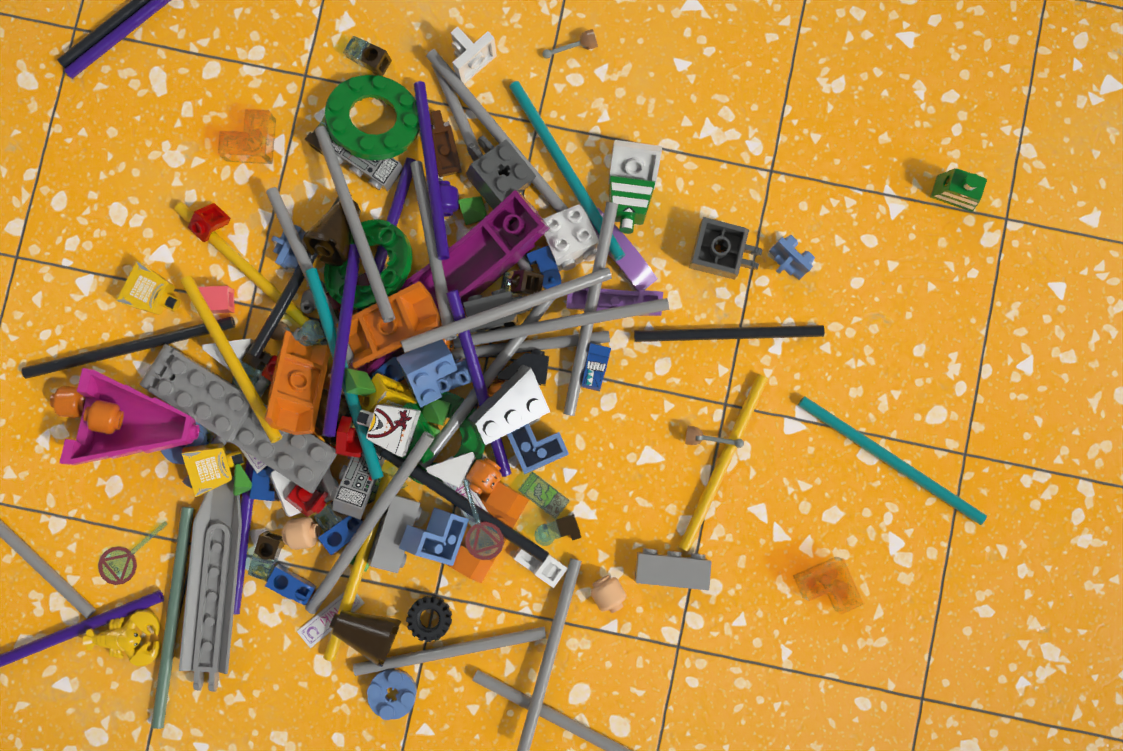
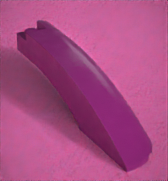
(481, 256)

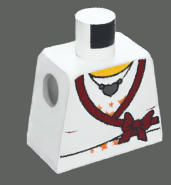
(390, 427)

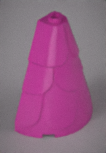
(146, 426)

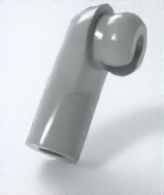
(307, 302)

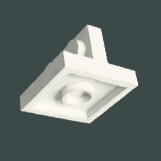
(471, 56)
(635, 160)

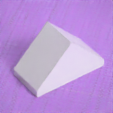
(239, 346)
(453, 470)

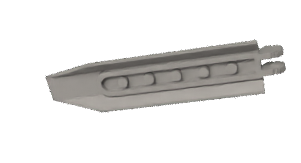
(211, 586)

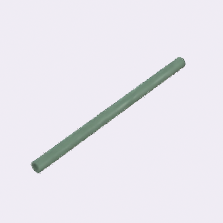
(172, 618)

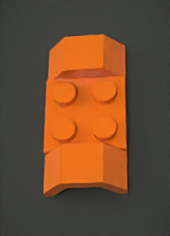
(413, 314)
(297, 386)
(504, 505)

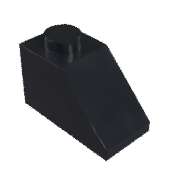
(536, 361)

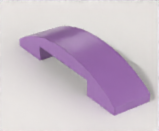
(632, 264)
(613, 298)

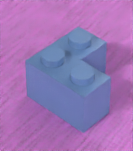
(424, 367)
(533, 453)
(440, 539)

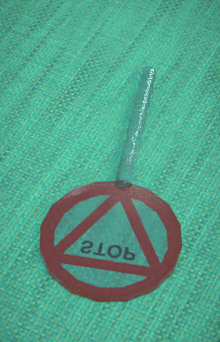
(484, 538)
(119, 563)

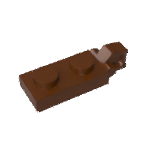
(444, 146)

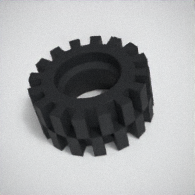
(417, 627)

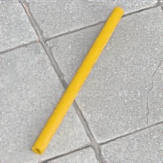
(245, 267)
(229, 356)
(723, 463)
(356, 574)

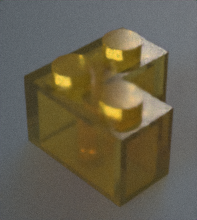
(252, 144)
(831, 579)

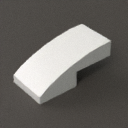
(549, 571)

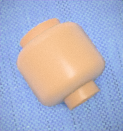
(300, 533)
(608, 594)

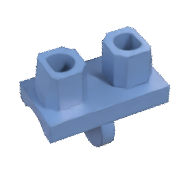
(286, 257)
(790, 258)
(455, 379)

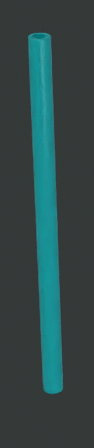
(563, 165)
(352, 399)
(892, 460)

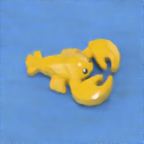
(126, 638)

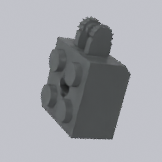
(497, 161)
(732, 242)
(499, 297)

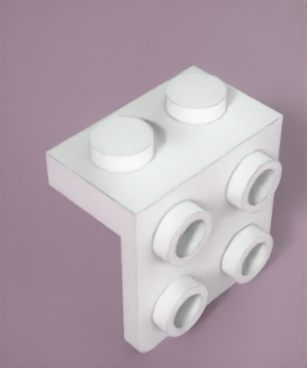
(571, 237)
(284, 486)

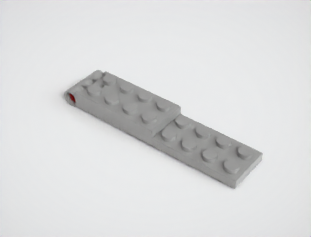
(229, 415)

